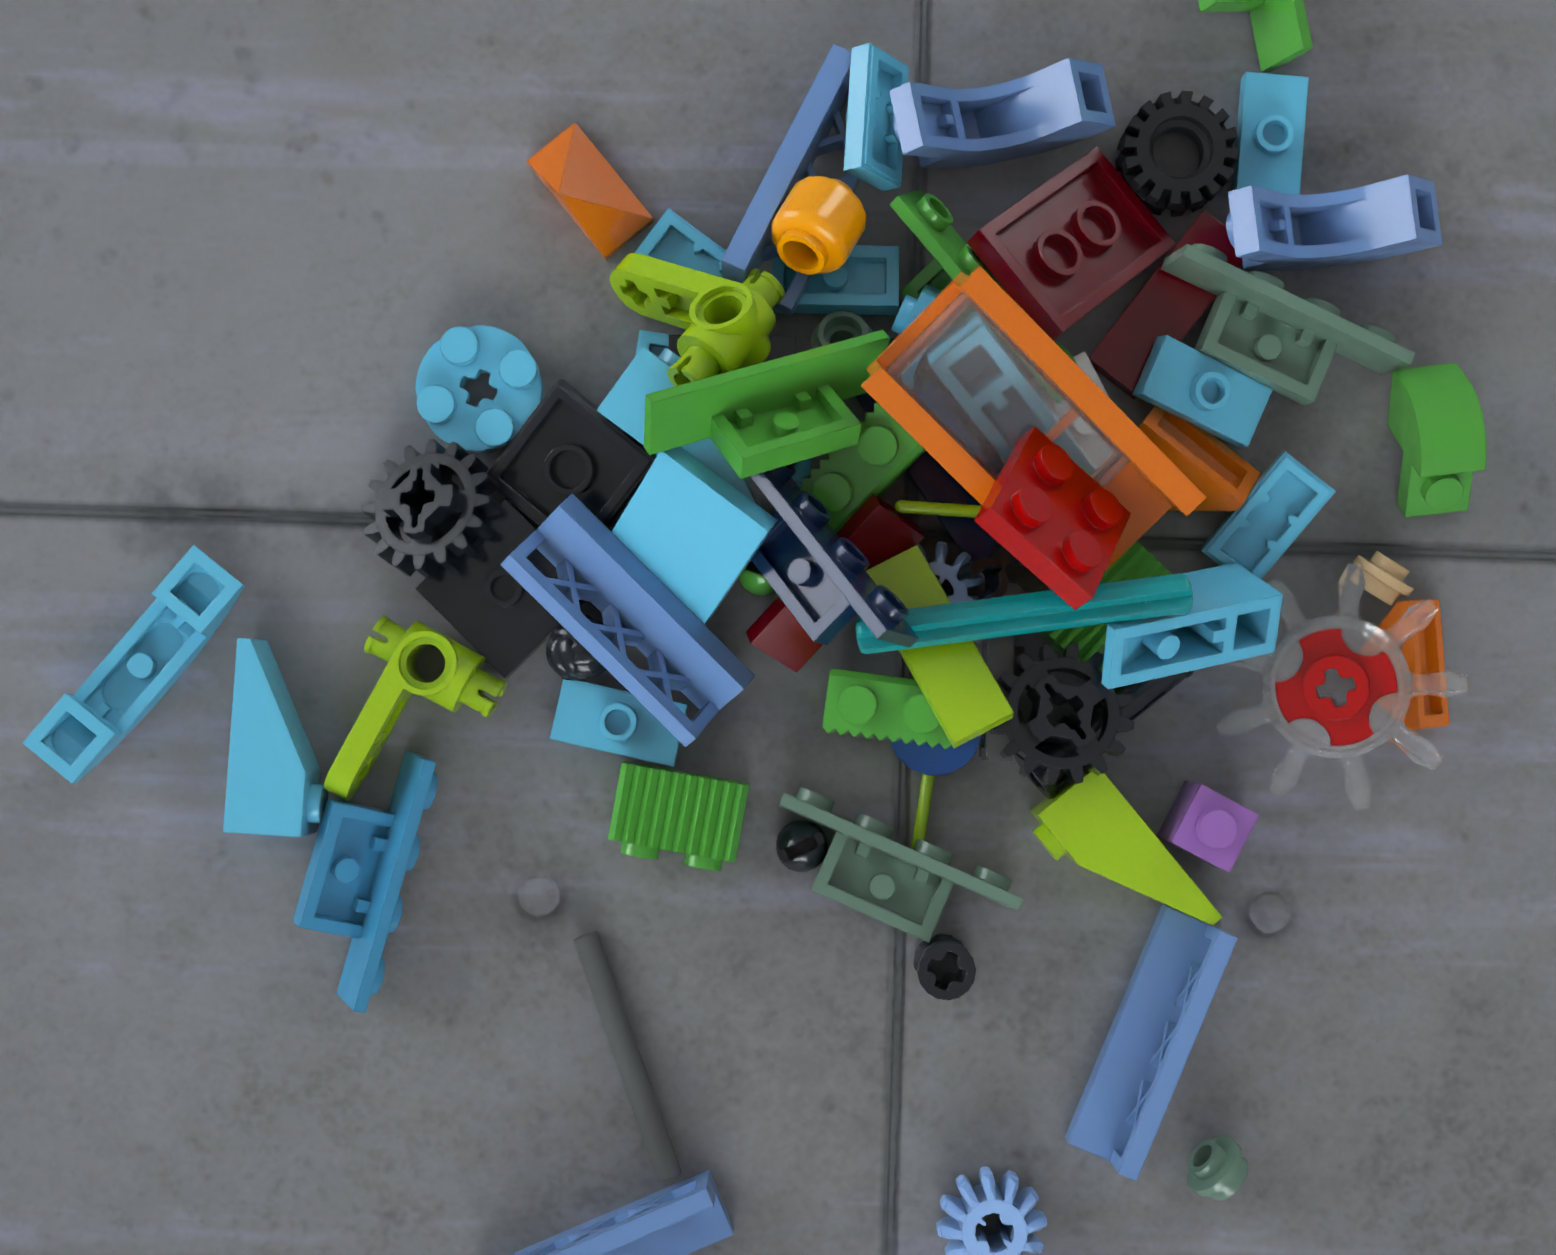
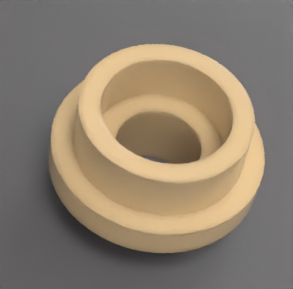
(1384, 577)

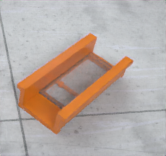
(984, 374)

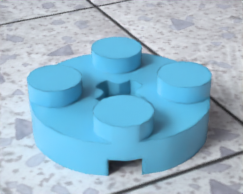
(463, 356)

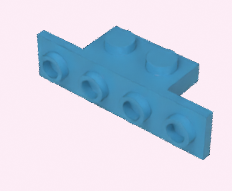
(360, 872)

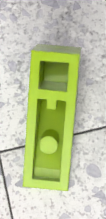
(1108, 837)

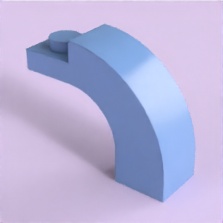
(1003, 119)
(1332, 228)

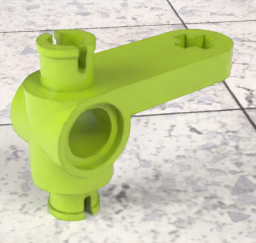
(722, 318)
(458, 685)

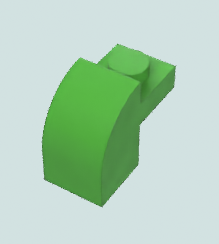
(1441, 438)

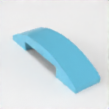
(138, 669)

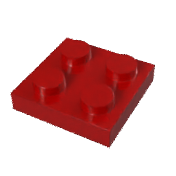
(1053, 518)

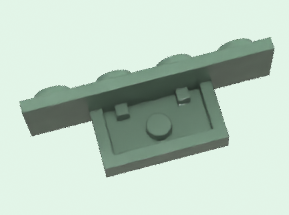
(1275, 333)
(887, 878)

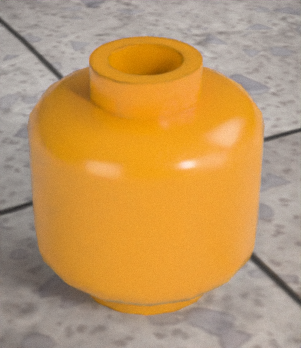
(818, 225)

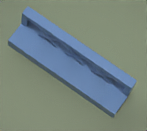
(791, 164)
(634, 613)
(1150, 1040)
(663, 1223)

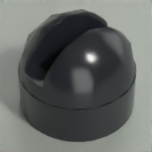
(795, 833)

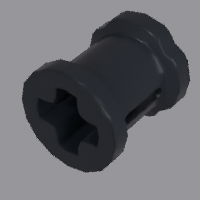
(952, 984)

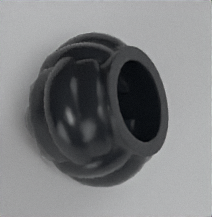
(569, 657)

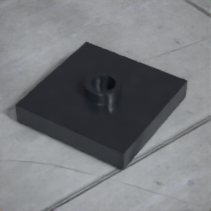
(568, 451)
(488, 602)

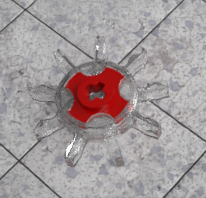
(1372, 707)

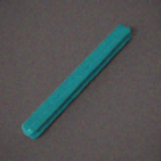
(1037, 613)

